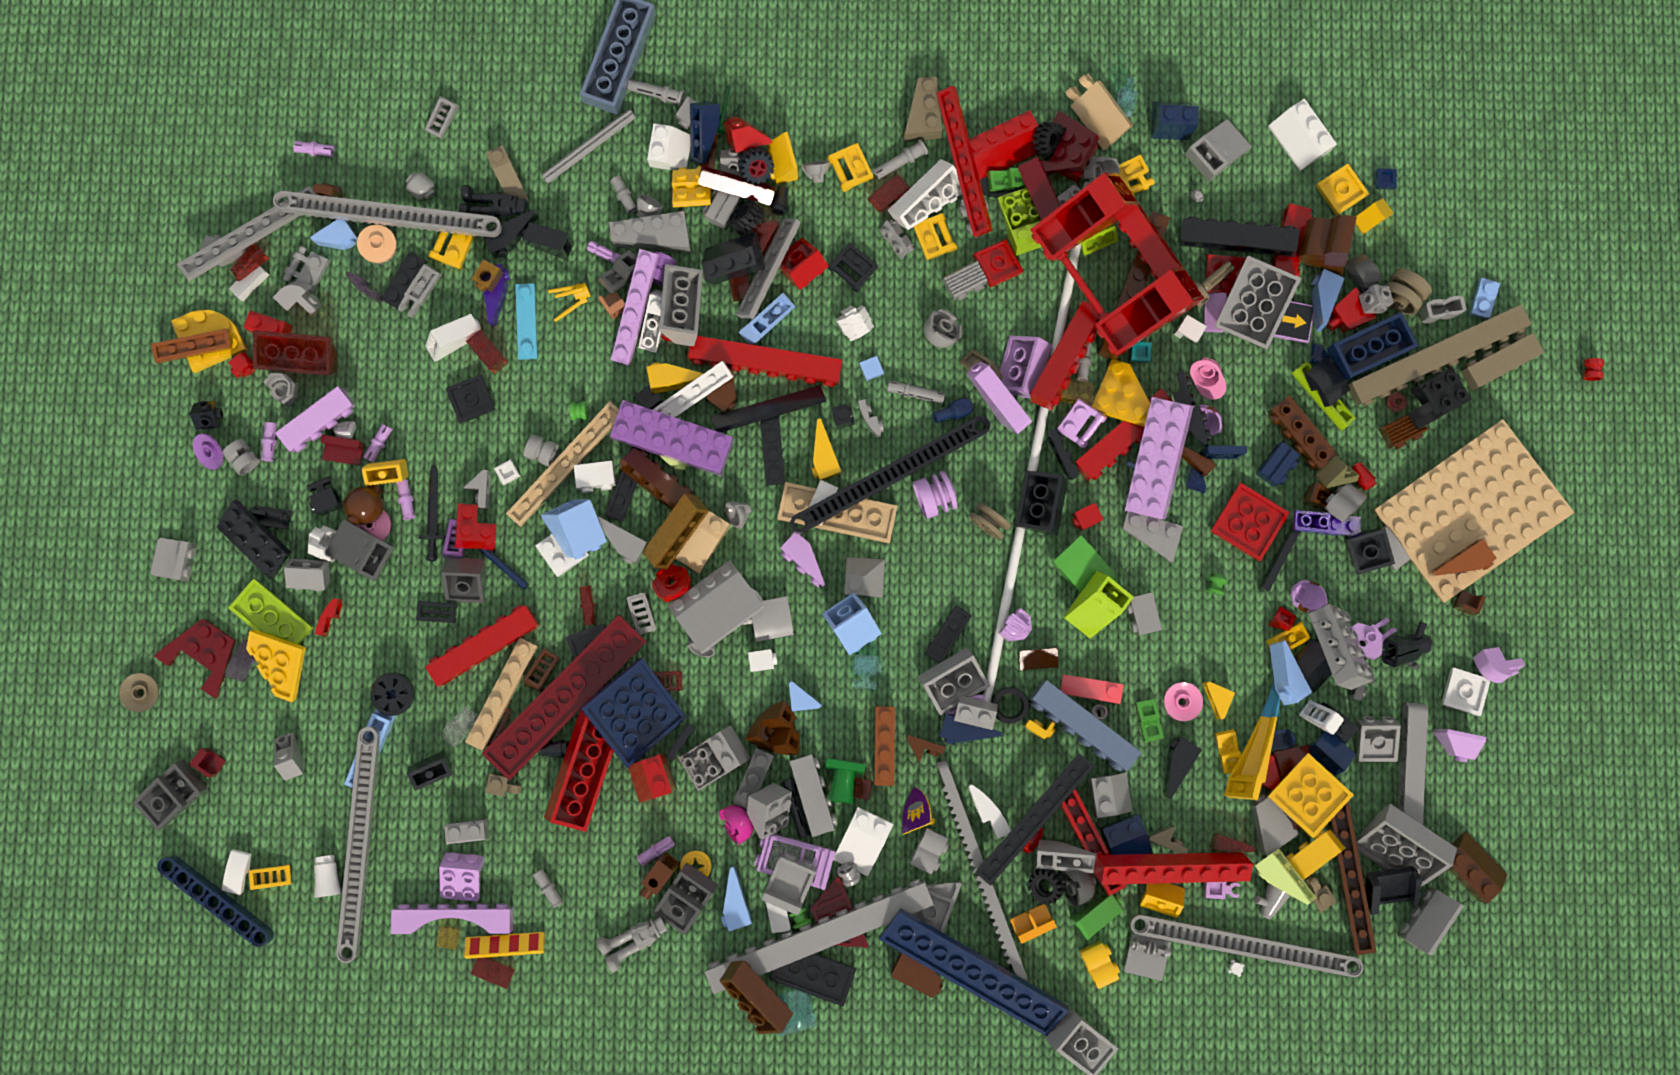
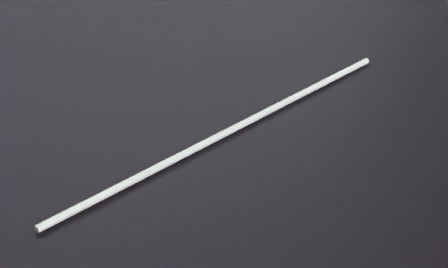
(1032, 466)

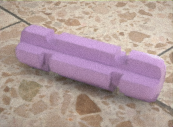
(602, 251)

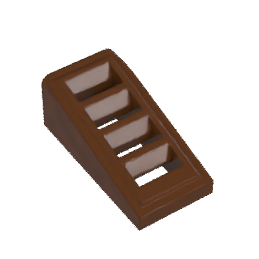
(1198, 462)
(531, 673)

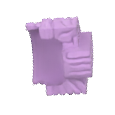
(1016, 626)

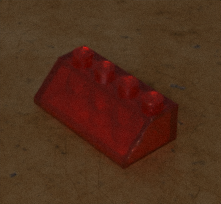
(294, 353)

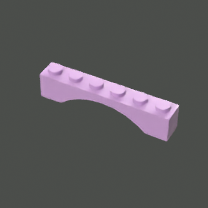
(493, 919)

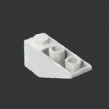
(650, 332)

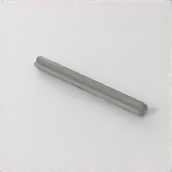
(588, 146)

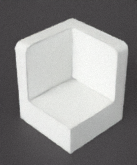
(1190, 328)

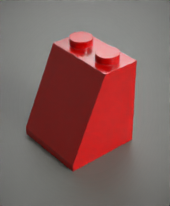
(652, 778)

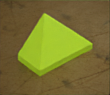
(1100, 240)

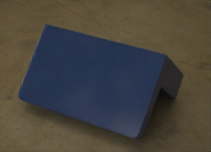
(1331, 753)

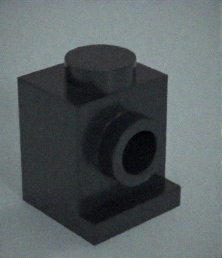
(843, 416)

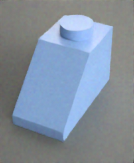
(336, 235)

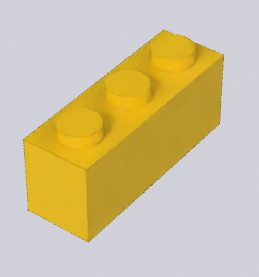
(1315, 854)

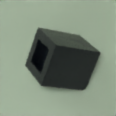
(647, 399)

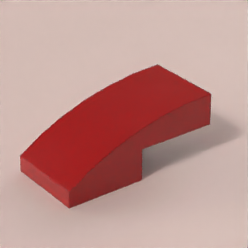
(331, 611)

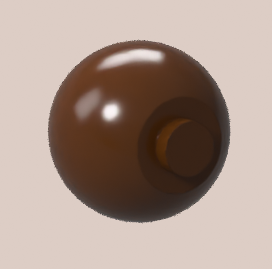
(364, 505)

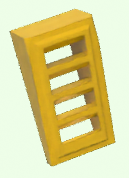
(253, 877)

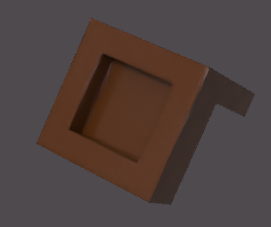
(1469, 603)

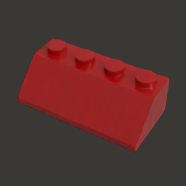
(1005, 144)

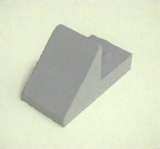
(481, 484)

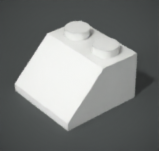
(669, 148)

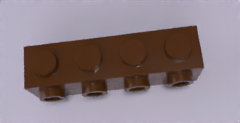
(1302, 433)

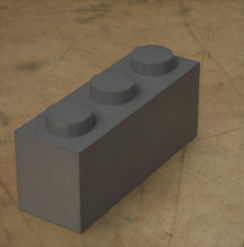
(754, 776)

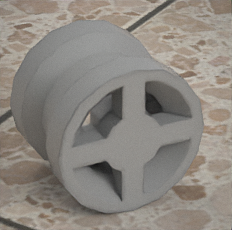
(849, 874)

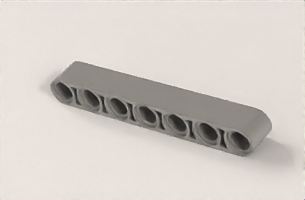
(1413, 760)

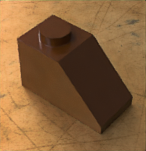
(724, 396)

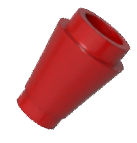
(1366, 479)

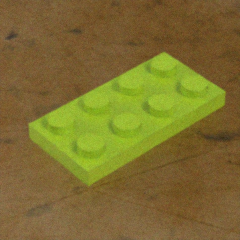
(269, 614)

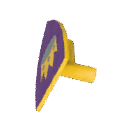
(916, 812)

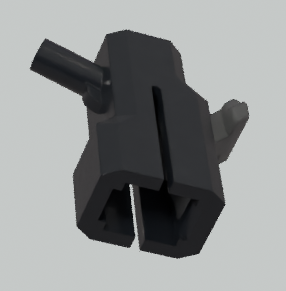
(1406, 649)

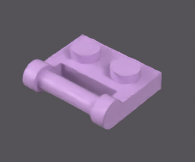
(1076, 419)

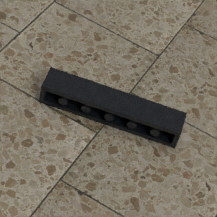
(1239, 237)

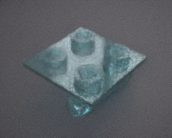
(802, 1011)

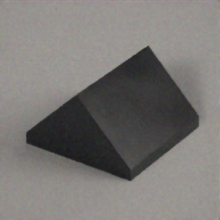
(1313, 665)

